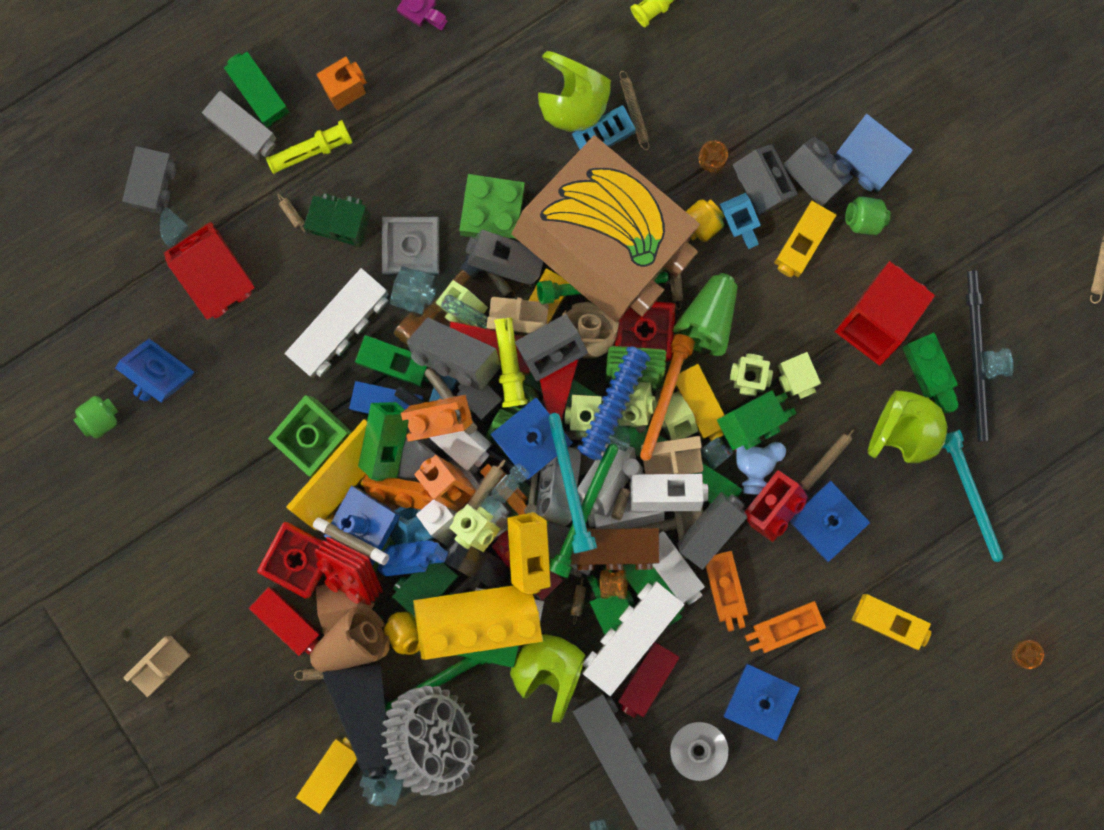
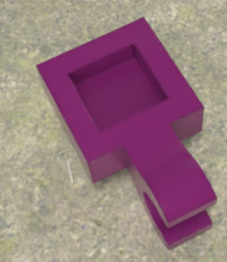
(422, 10)

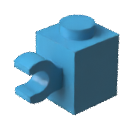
(741, 218)
(409, 527)

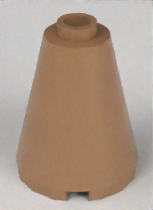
(351, 641)

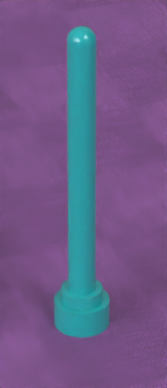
(953, 445)
(582, 539)

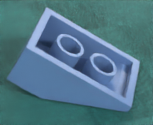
(872, 153)

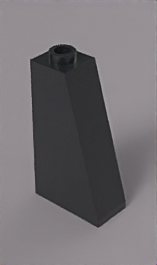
(362, 710)

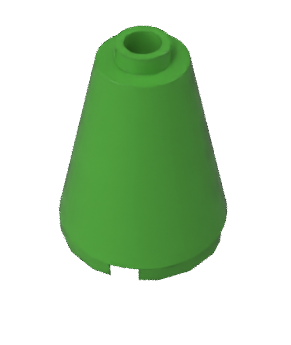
(710, 315)

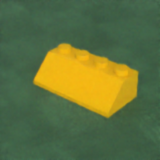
(330, 484)
(476, 621)

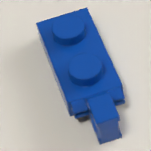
(411, 557)

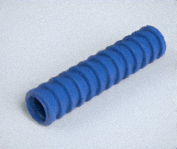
(614, 403)

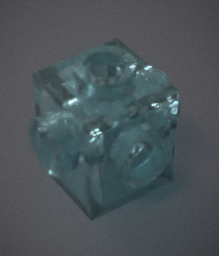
(412, 290)
(379, 796)

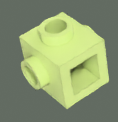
(760, 368)
(579, 405)
(640, 407)
(474, 527)

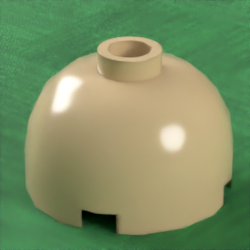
(594, 328)

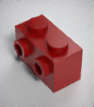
(776, 506)

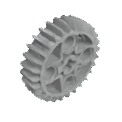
(430, 740)

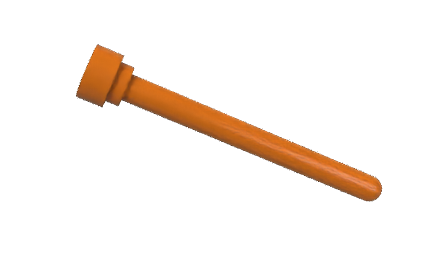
(682, 348)

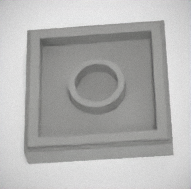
(411, 244)

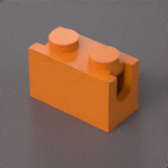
(342, 82)
(437, 418)
(442, 480)

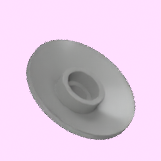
(703, 766)

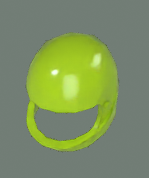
(582, 98)
(911, 425)
(549, 663)

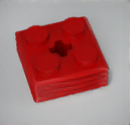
(659, 319)
(278, 565)
(348, 571)

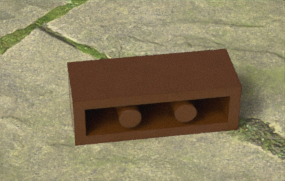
(620, 547)

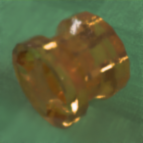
(716, 151)
(613, 584)
(1034, 654)

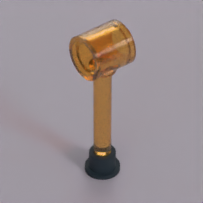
(412, 322)

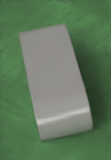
(551, 496)

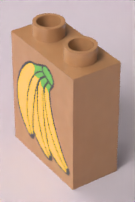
(607, 231)

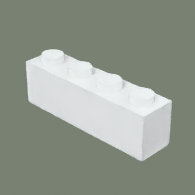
(337, 323)
(632, 638)

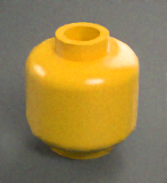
(709, 217)
(403, 633)

